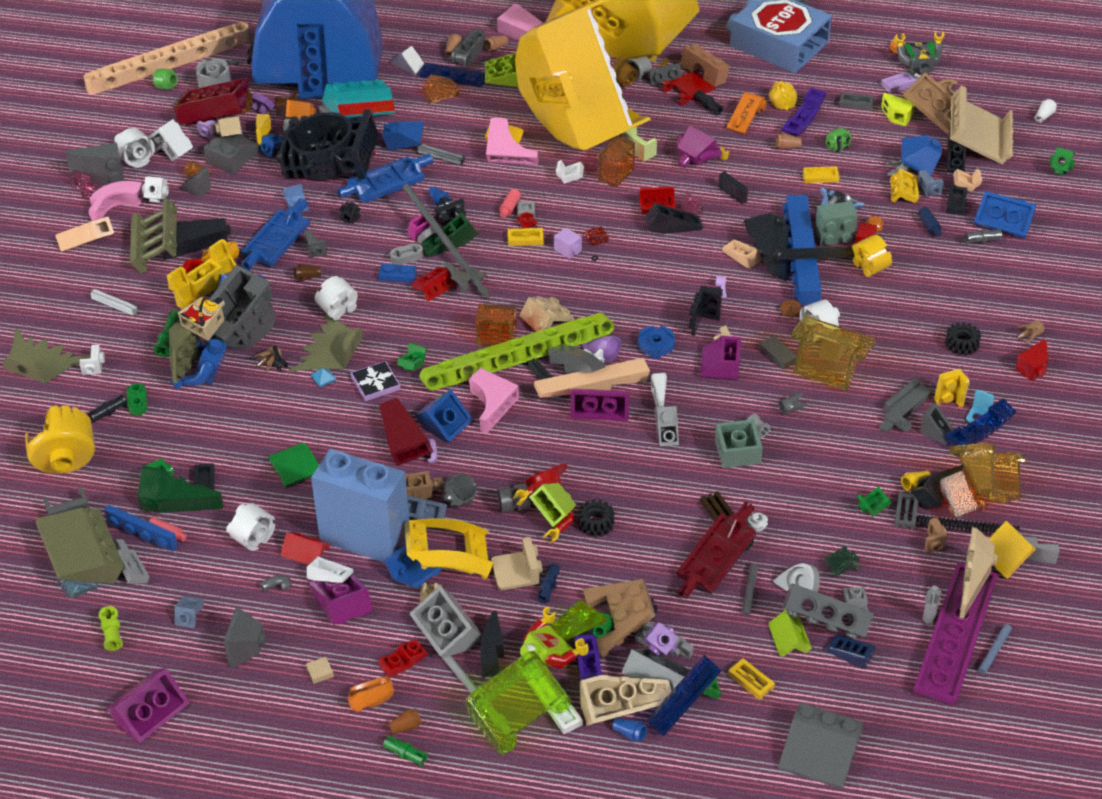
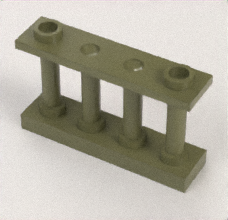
(140, 233)

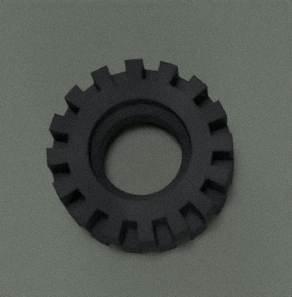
(963, 331)
(596, 509)

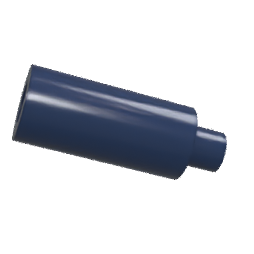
(930, 221)

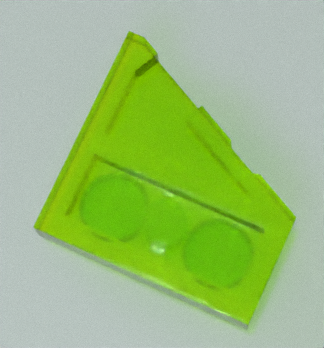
(578, 620)

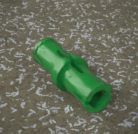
(405, 750)

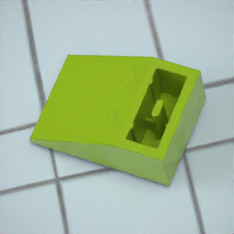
(501, 71)

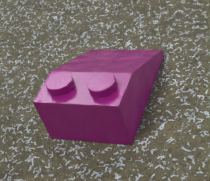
(343, 599)

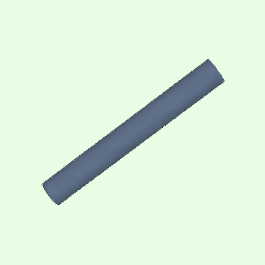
(994, 649)

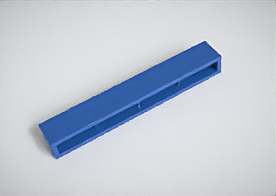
(800, 234)

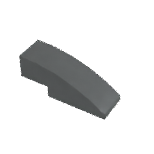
(574, 359)

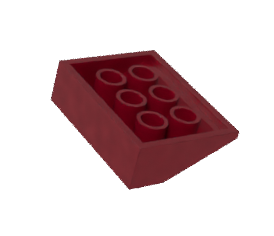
(212, 102)

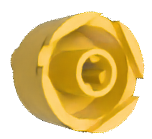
(871, 255)

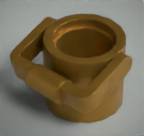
(624, 72)

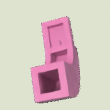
(114, 195)

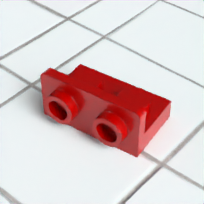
(434, 283)

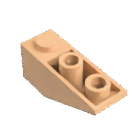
(85, 234)

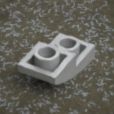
(1044, 552)
(857, 597)

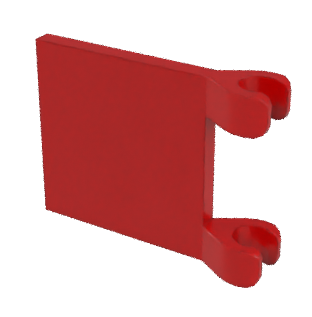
(688, 86)

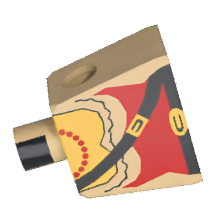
(203, 317)

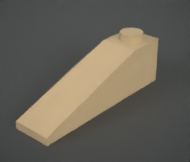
(977, 569)
(614, 697)

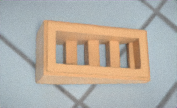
(744, 254)

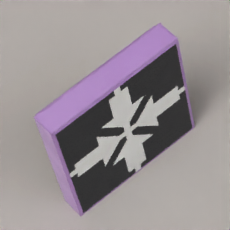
(375, 381)

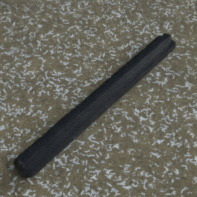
(811, 253)

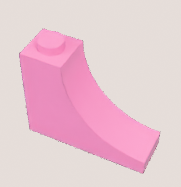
(503, 148)
(495, 393)

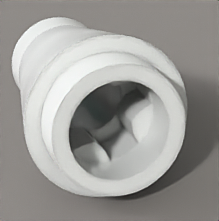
(1045, 110)

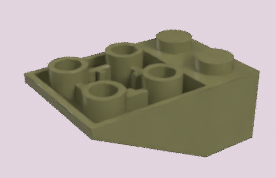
(182, 350)

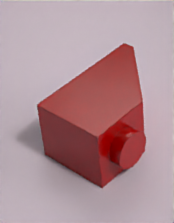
(1033, 361)

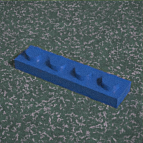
(141, 528)

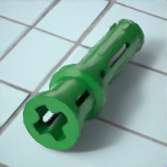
(163, 338)

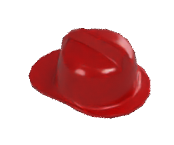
(551, 475)

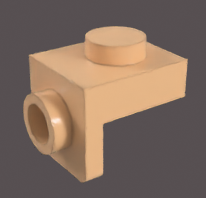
(966, 180)

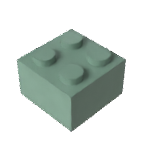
(835, 223)
(738, 443)

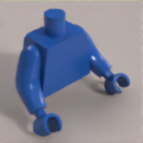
(208, 365)

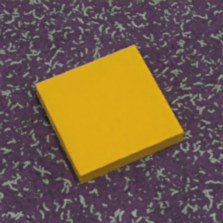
(1011, 549)

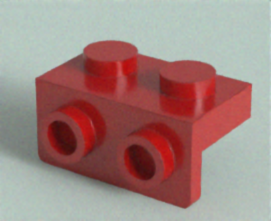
(658, 195)

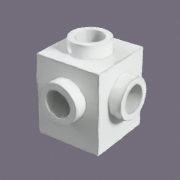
(155, 189)

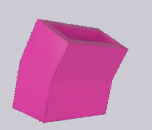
(417, 226)

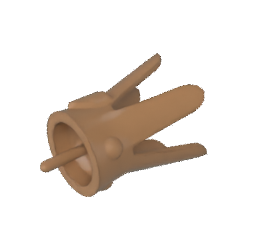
(1035, 328)
(269, 357)

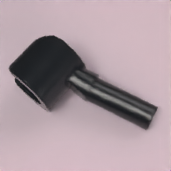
(278, 362)

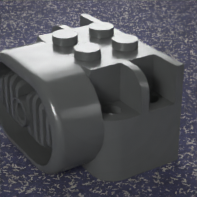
(246, 309)

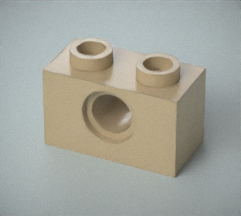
(228, 126)

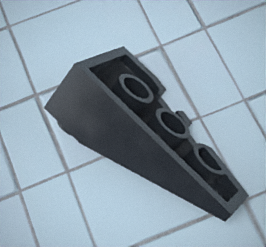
(770, 234)

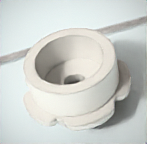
(758, 521)

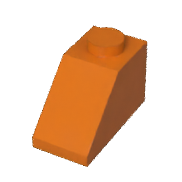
(299, 109)

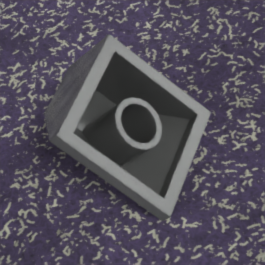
(243, 638)

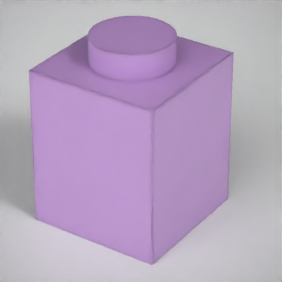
(567, 243)

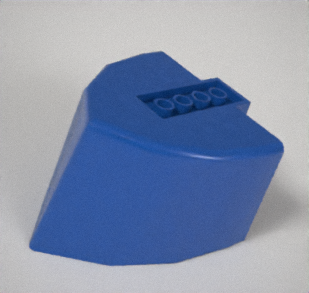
(316, 43)

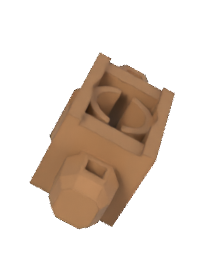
(421, 486)

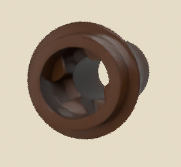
(305, 272)

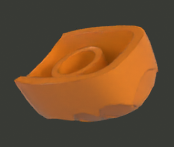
(370, 693)

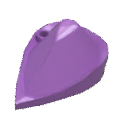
(610, 345)

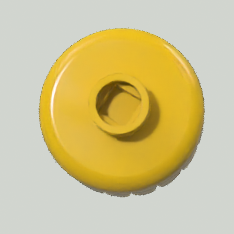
(64, 443)

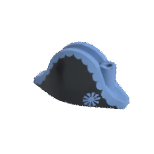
(833, 196)

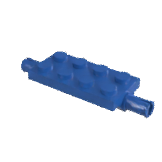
(386, 179)
(276, 236)

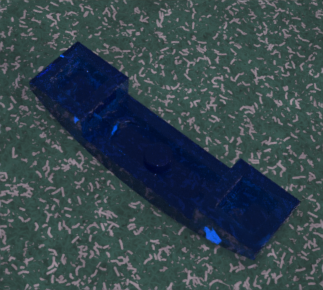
(983, 426)

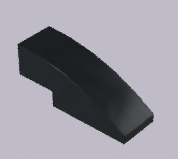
(491, 646)

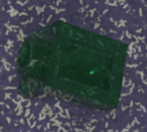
(842, 561)

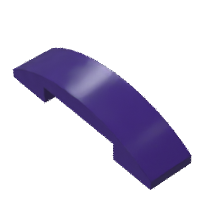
(806, 113)

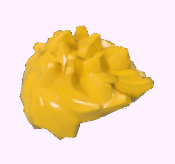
(783, 95)

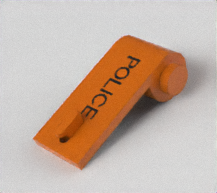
(745, 112)

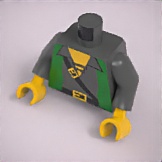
(919, 56)

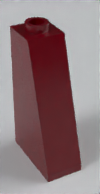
(403, 434)

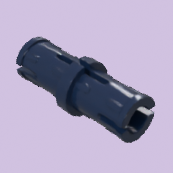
(548, 583)

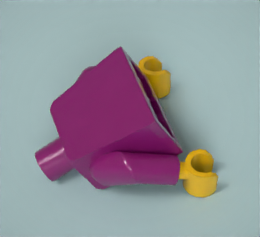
(698, 148)

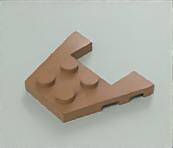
(629, 609)

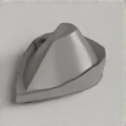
(802, 575)

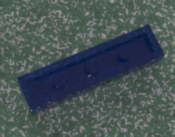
(459, 75)
(683, 695)

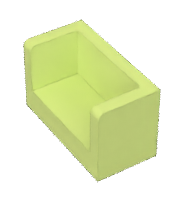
(643, 149)

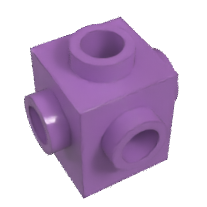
(654, 636)

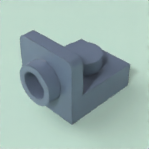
(929, 186)
(187, 610)

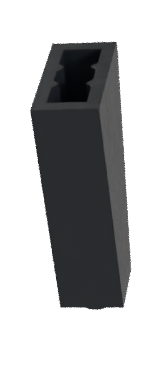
(198, 235)

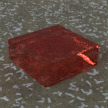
(597, 236)

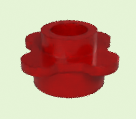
(527, 220)

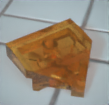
(439, 88)

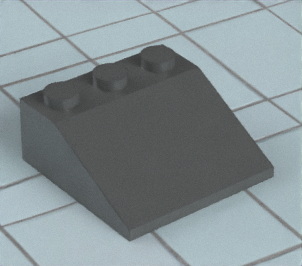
(821, 745)

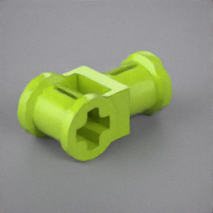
(110, 626)

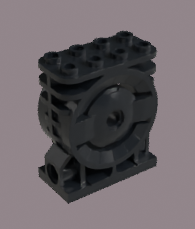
(328, 146)

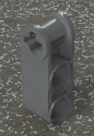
(469, 48)

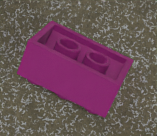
(600, 404)
(148, 705)

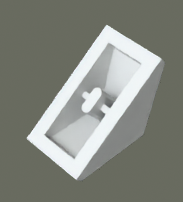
(408, 61)

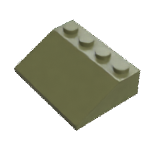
(80, 546)

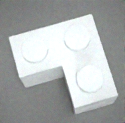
(171, 140)

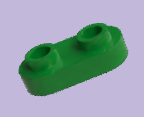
(137, 399)

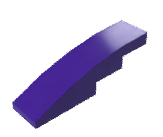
(589, 664)

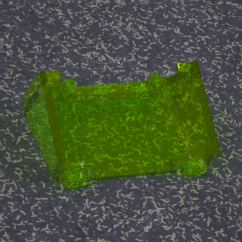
(515, 700)

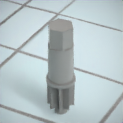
(931, 604)

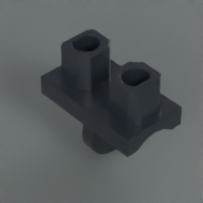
(448, 208)

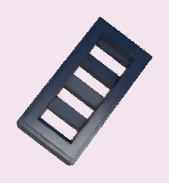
(849, 656)

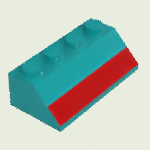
(354, 97)

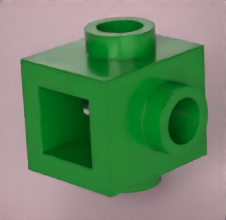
(1062, 154)

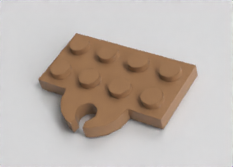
(933, 99)

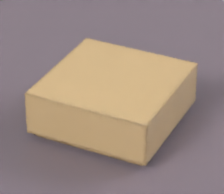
(319, 670)

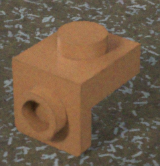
(937, 536)

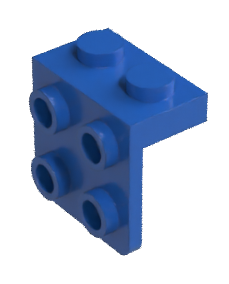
(406, 571)

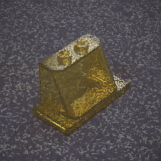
(829, 352)
(990, 472)

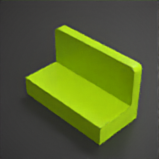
(789, 634)

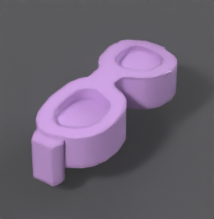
(433, 455)

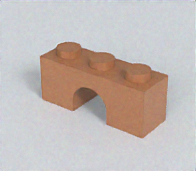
(697, 58)

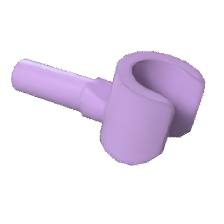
(721, 282)

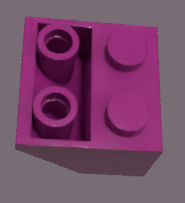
(721, 358)

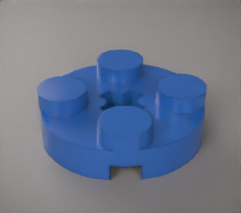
(656, 349)

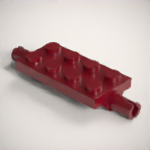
(716, 552)

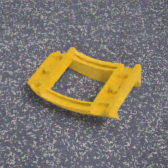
(471, 561)

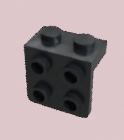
(707, 305)

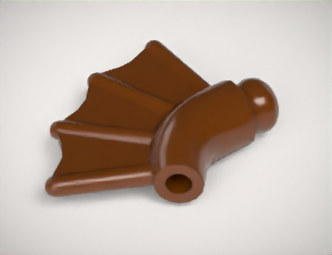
(281, 104)

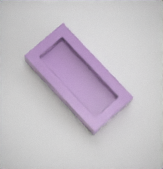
(898, 82)

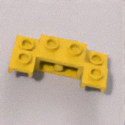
(203, 279)

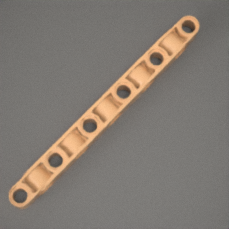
(166, 57)

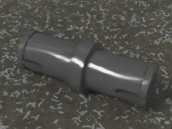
(982, 236)

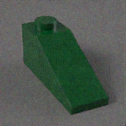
(458, 230)

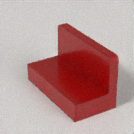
(303, 547)

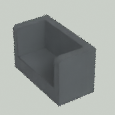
(67, 506)

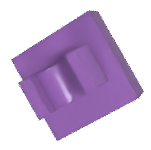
(262, 101)

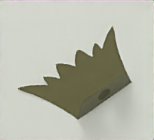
(332, 348)
(37, 361)

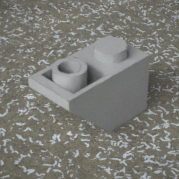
(667, 425)

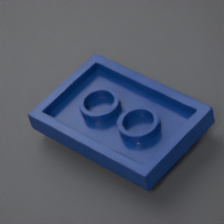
(1005, 214)

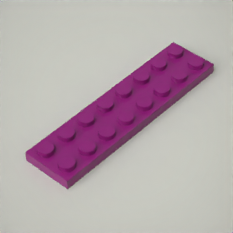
(953, 641)

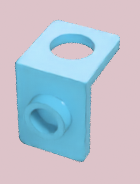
(981, 403)

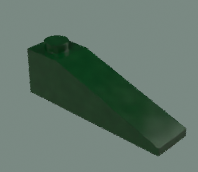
(168, 494)

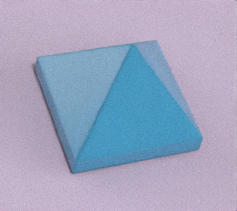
(323, 377)

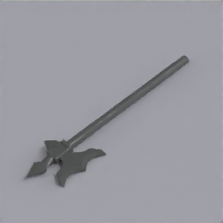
(462, 278)

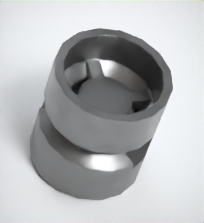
(506, 501)

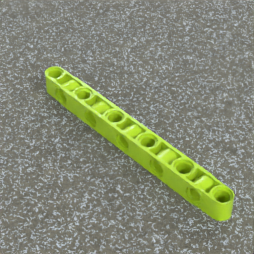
(516, 351)

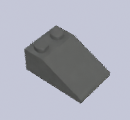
(230, 152)
(99, 161)

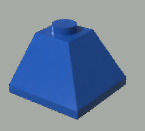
(402, 134)
(921, 152)
(444, 416)

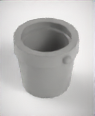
(641, 64)

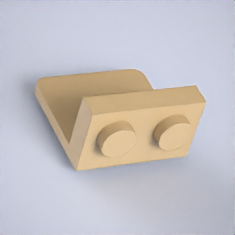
(542, 312)
(518, 568)

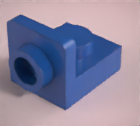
(270, 144)

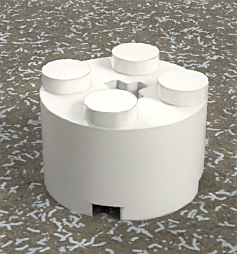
(134, 147)
(336, 297)
(822, 311)
(251, 526)

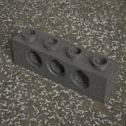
(859, 617)

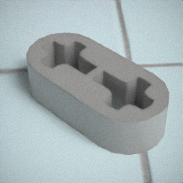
(406, 254)

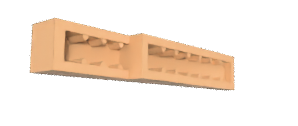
(602, 379)

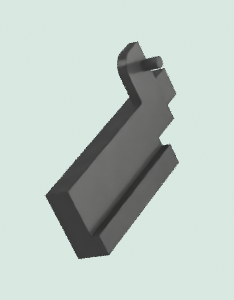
(903, 404)

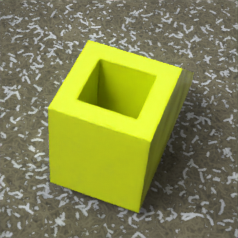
(897, 109)

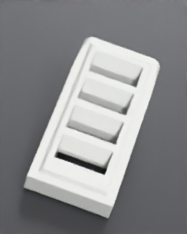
(658, 388)
(327, 571)

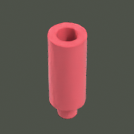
(509, 203)
(163, 524)

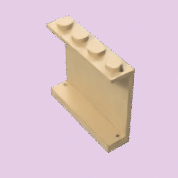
(980, 129)

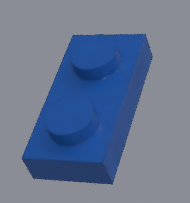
(397, 273)

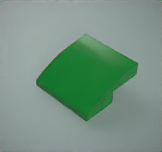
(294, 464)

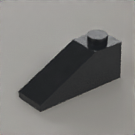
(671, 220)

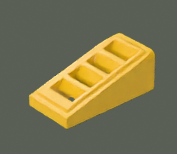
(263, 126)

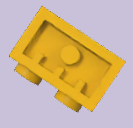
(904, 185)
(951, 387)

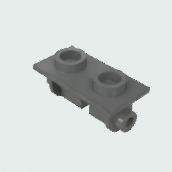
(667, 72)

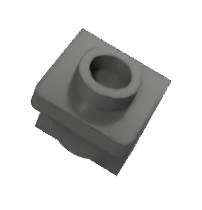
(314, 247)

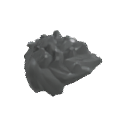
(459, 490)

